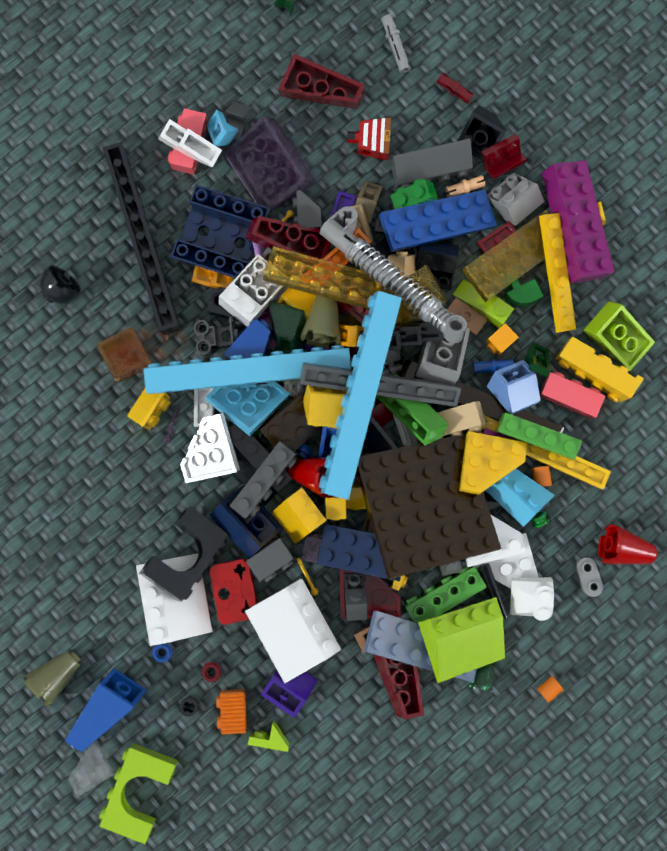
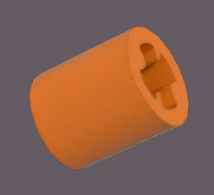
(542, 476)
(550, 689)

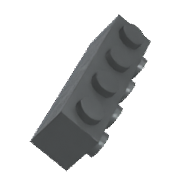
(264, 479)

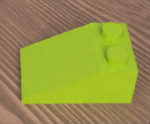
(619, 335)

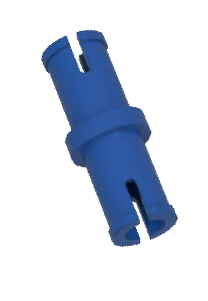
(490, 366)

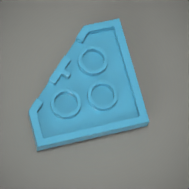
(248, 404)

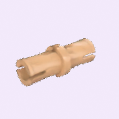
(465, 186)

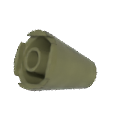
(322, 324)
(52, 677)

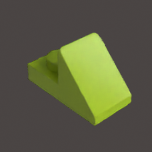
(275, 741)

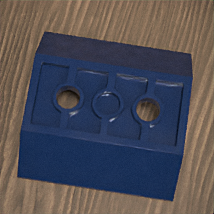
(227, 222)

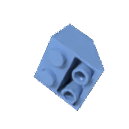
(515, 387)

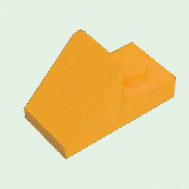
(350, 335)

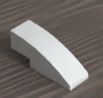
(189, 143)

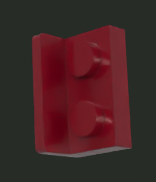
(503, 156)

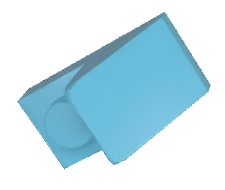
(220, 130)

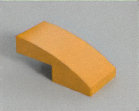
(209, 278)

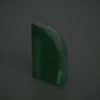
(484, 678)

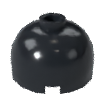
(57, 286)

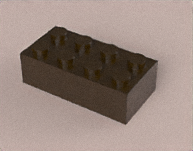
(289, 423)

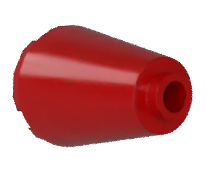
(308, 473)
(623, 547)

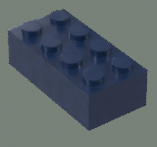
(351, 551)

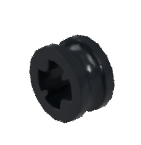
(188, 712)

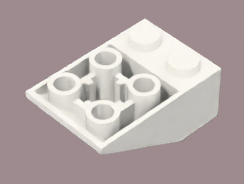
(248, 293)

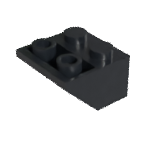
(440, 259)

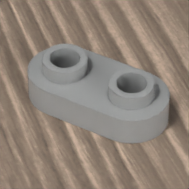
(588, 577)

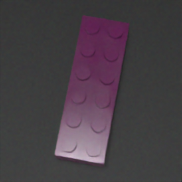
(585, 243)

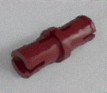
(455, 88)

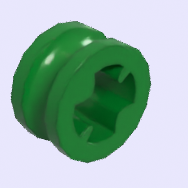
(540, 519)

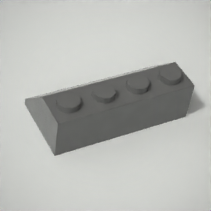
(433, 164)

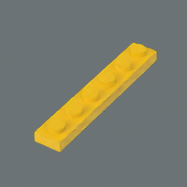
(557, 272)

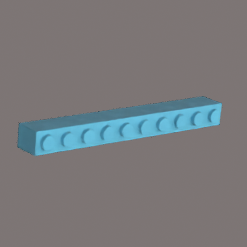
(239, 370)
(361, 395)

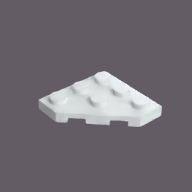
(210, 451)
(510, 541)
(514, 566)

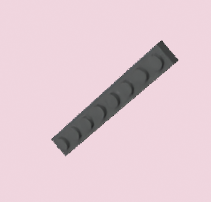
(389, 385)

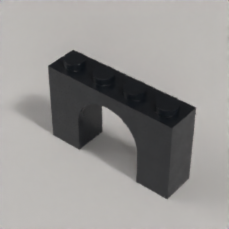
(208, 539)

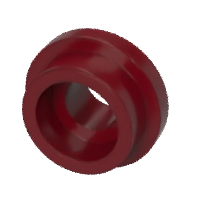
(208, 677)

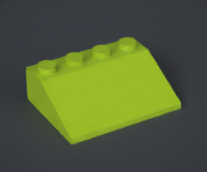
(464, 639)

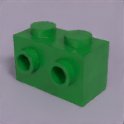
(418, 193)

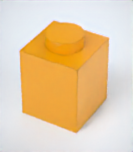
(501, 340)

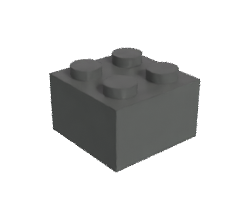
(271, 559)

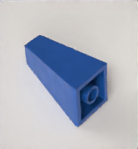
(109, 703)

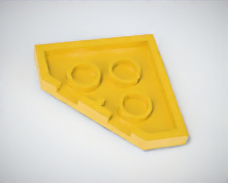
(488, 461)

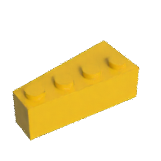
(598, 370)

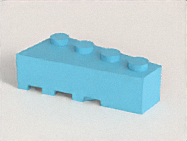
(520, 496)

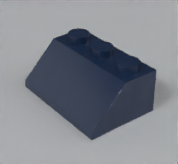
(248, 533)

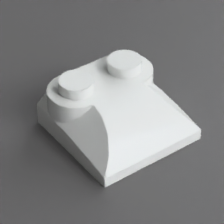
(532, 597)

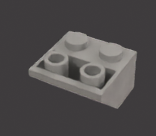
(515, 198)

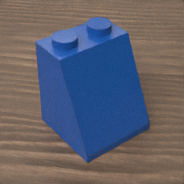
(253, 340)

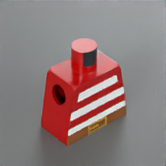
(372, 138)

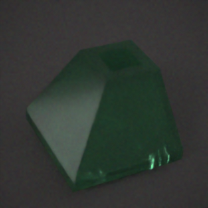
(287, 326)

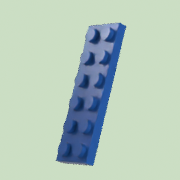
(437, 220)

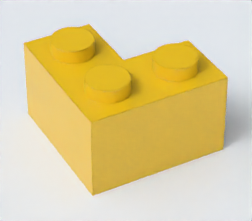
(337, 506)

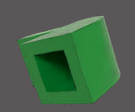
(523, 294)

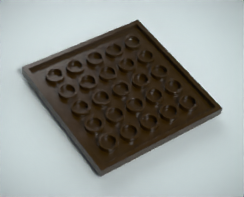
(419, 508)

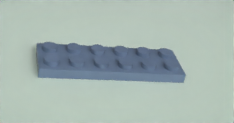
(401, 642)

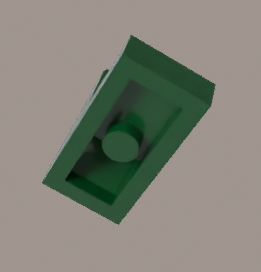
(538, 359)

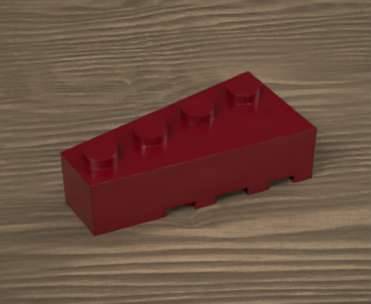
(319, 84)
(287, 236)
(402, 687)

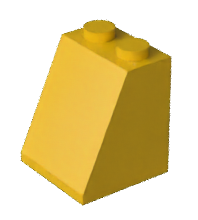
(298, 515)

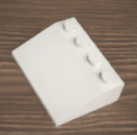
(172, 619)
(293, 630)

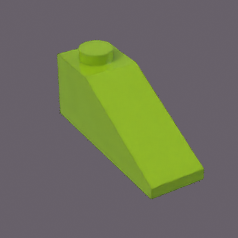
(494, 309)

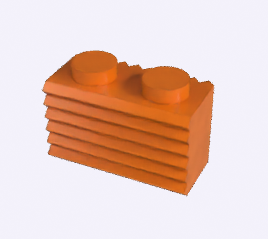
(232, 710)

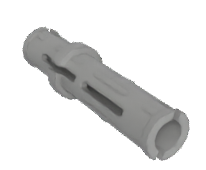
(393, 36)

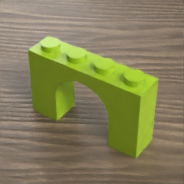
(118, 814)

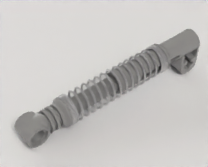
(358, 252)

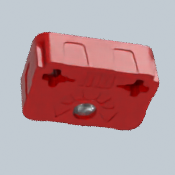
(241, 590)

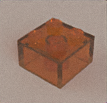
(124, 354)

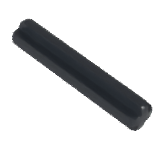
(492, 587)

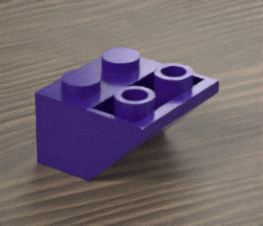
(289, 695)

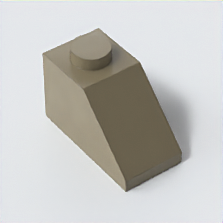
(369, 198)

